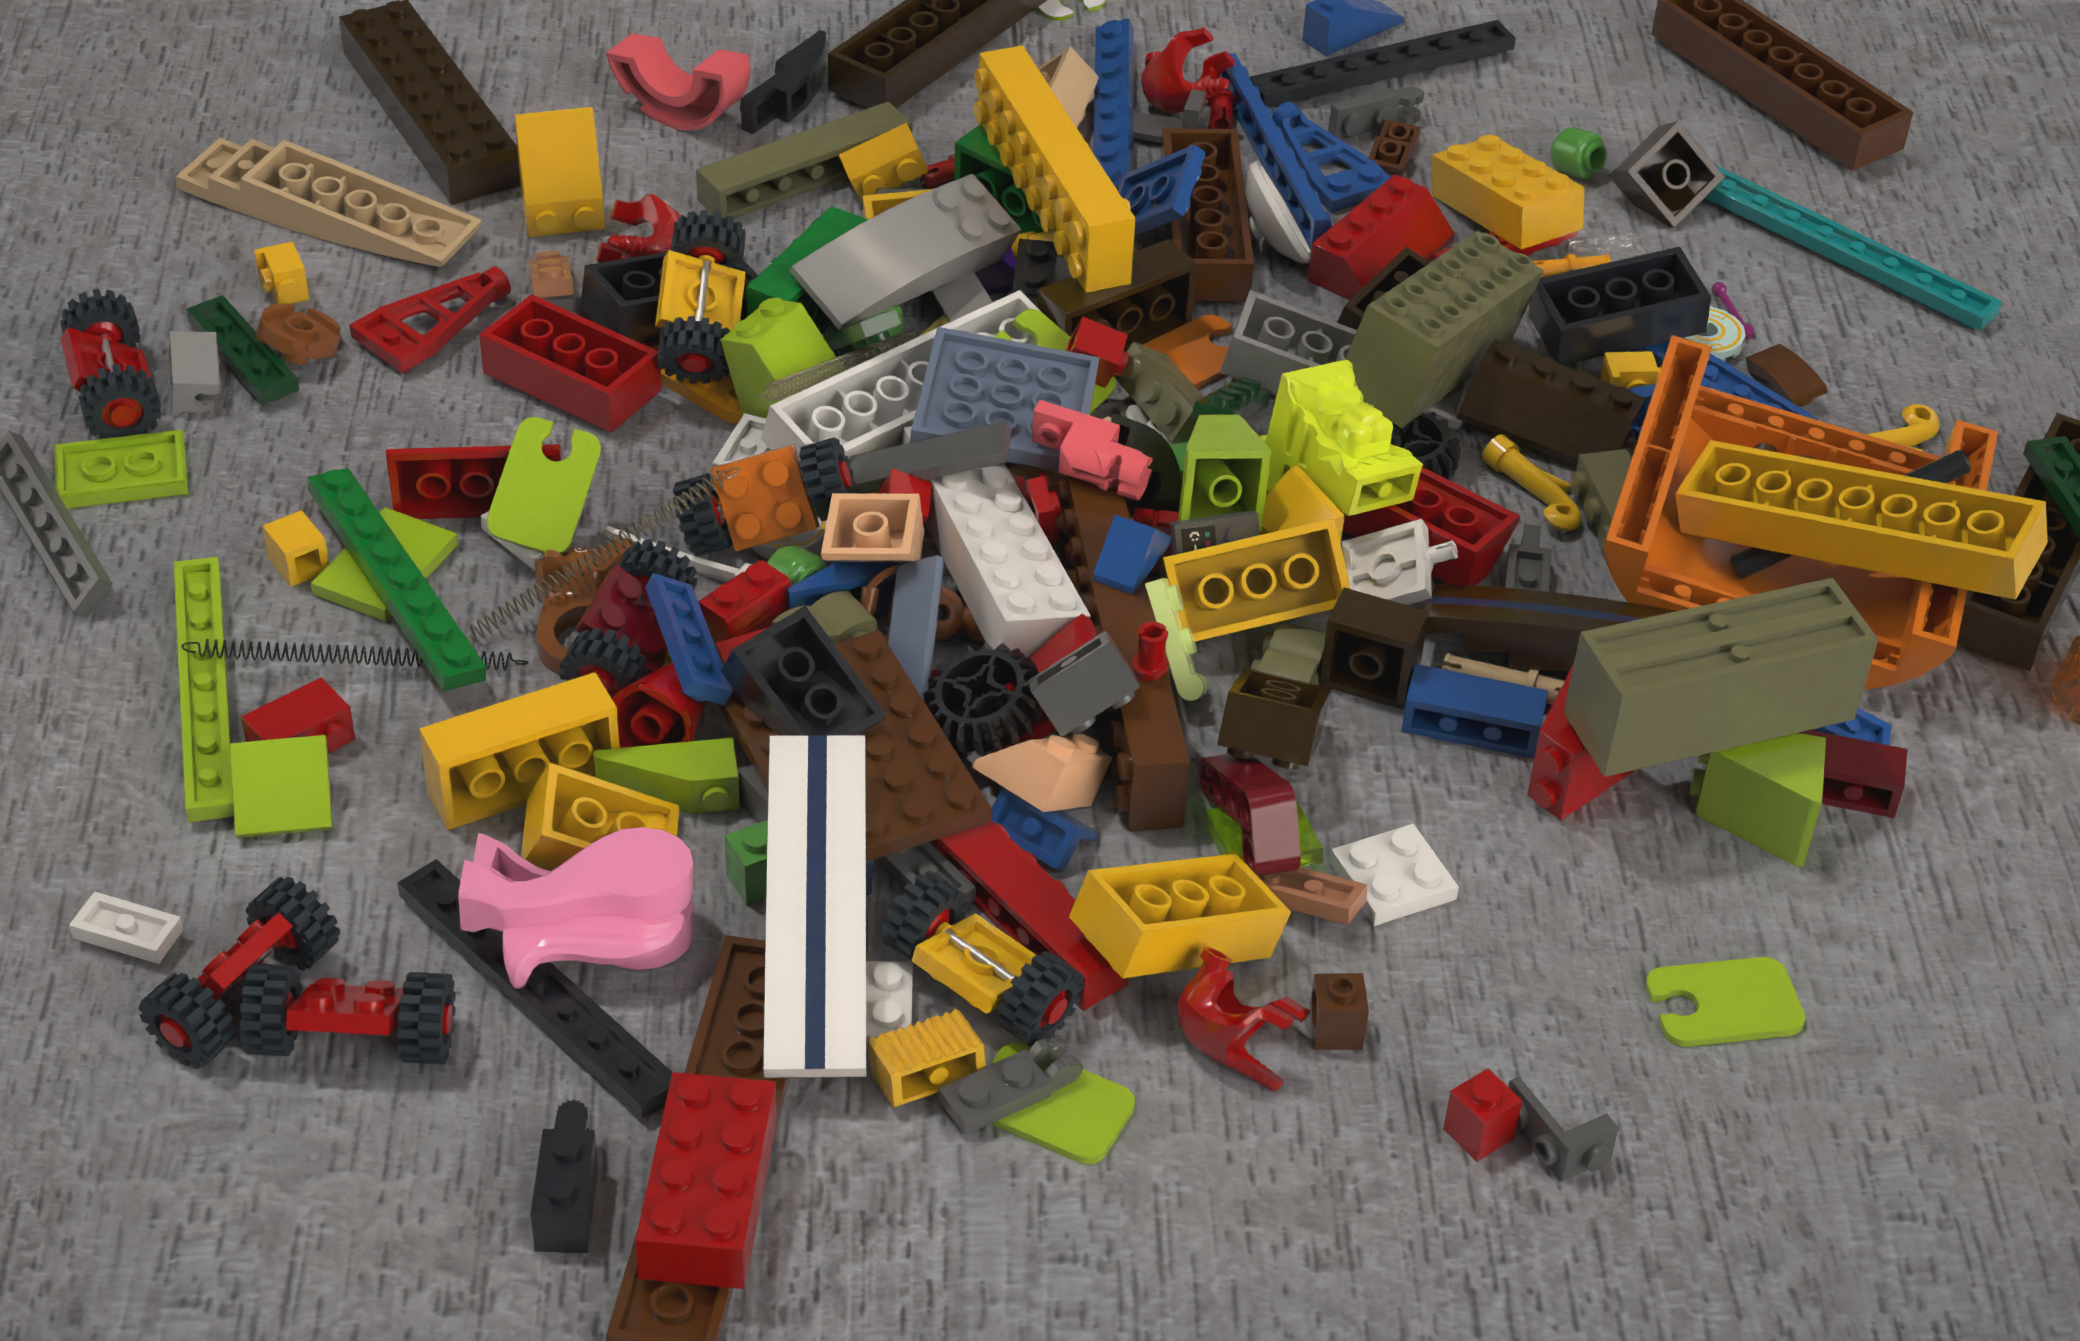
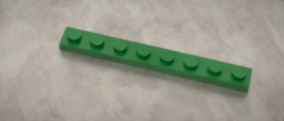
(397, 580)

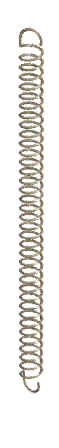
(831, 368)
(601, 557)

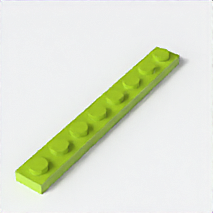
(203, 691)

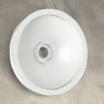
(1273, 217)

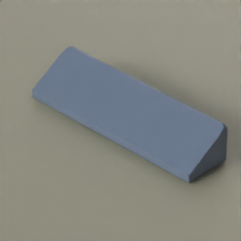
(915, 618)

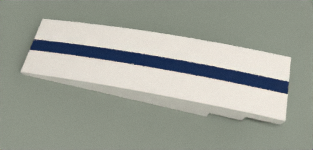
(816, 908)

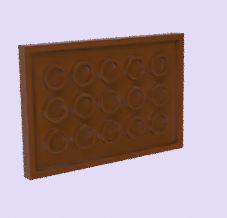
(912, 772)

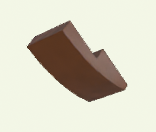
(1395, 146)
(1787, 374)

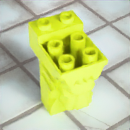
(1338, 441)

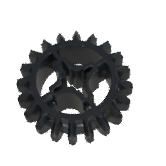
(1430, 442)
(979, 688)

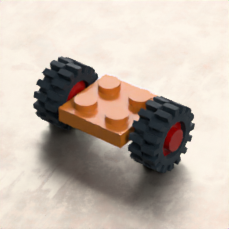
(767, 498)

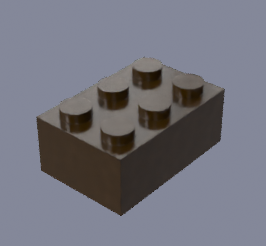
(1273, 718)

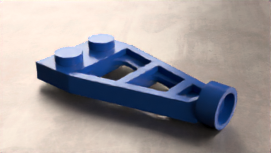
(1338, 189)

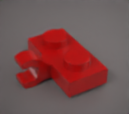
(1042, 504)

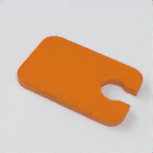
(1193, 351)

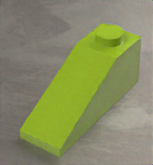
(690, 774)

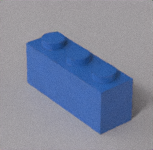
(1474, 711)

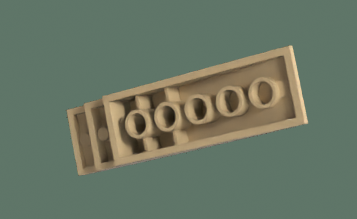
(327, 200)

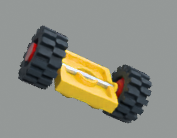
(700, 295)
(981, 960)

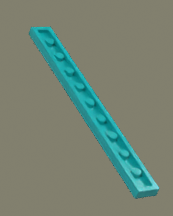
(1855, 251)

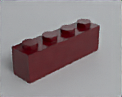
(1862, 774)

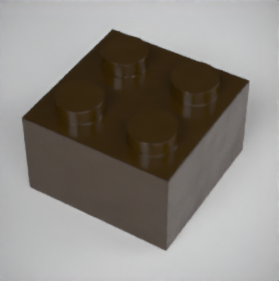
(1372, 647)

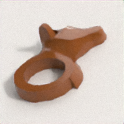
(571, 602)

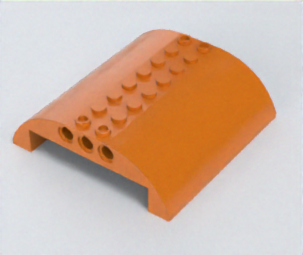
(1683, 571)

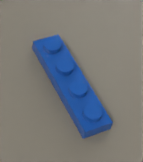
(688, 640)

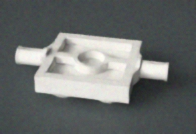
(1395, 562)

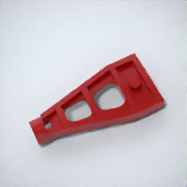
(403, 346)

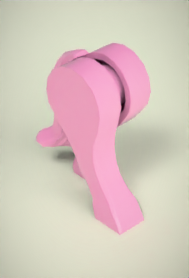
(608, 904)

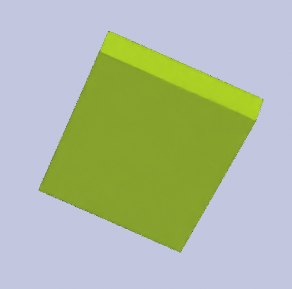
(121, 469)
(347, 584)

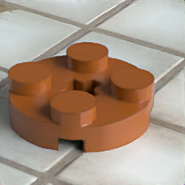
(299, 334)

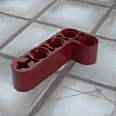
(1260, 805)

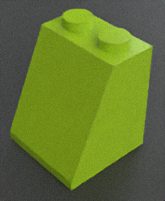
(771, 346)
(1224, 469)
(1764, 792)

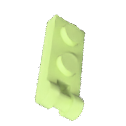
(1180, 642)

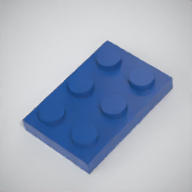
(1162, 188)

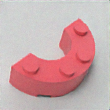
(672, 94)

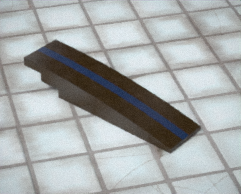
(1532, 625)

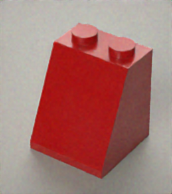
(1562, 768)

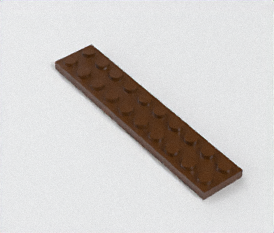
(725, 1045)

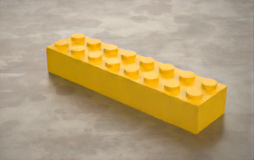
(1055, 169)
(1863, 518)

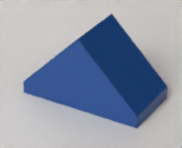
(1129, 554)

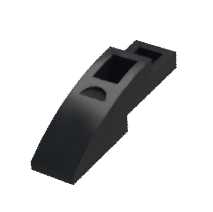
(790, 89)

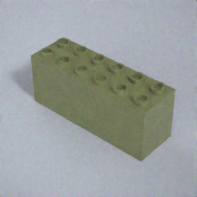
(1439, 325)
(1718, 676)

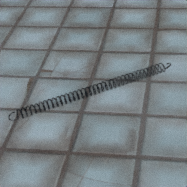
(329, 651)

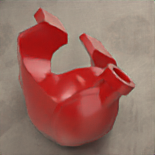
(1163, 76)
(645, 210)
(1221, 1024)

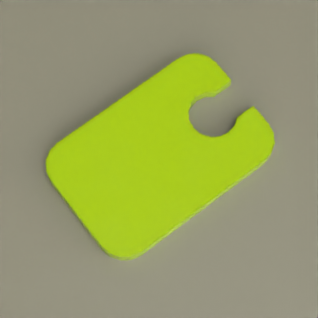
(542, 498)
(1732, 999)
(1076, 1119)

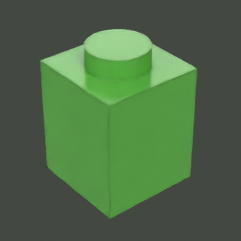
(748, 861)

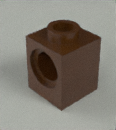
(1338, 1011)

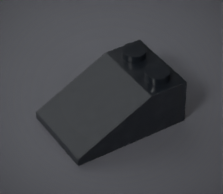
(801, 681)

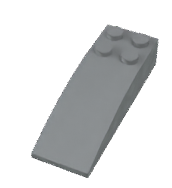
(907, 251)
(1283, 339)

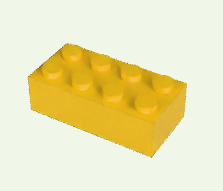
(1507, 191)
(1258, 579)
(498, 753)
(1168, 911)

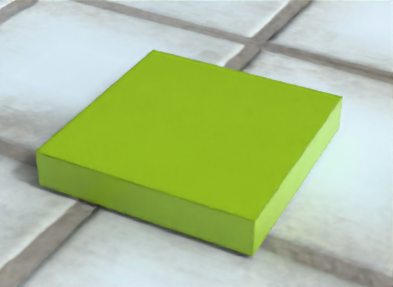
(281, 786)

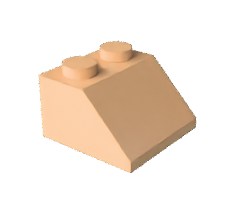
(873, 528)
(1049, 771)

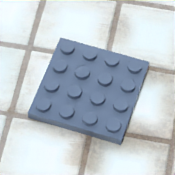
(994, 380)

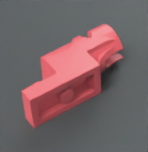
(1091, 449)

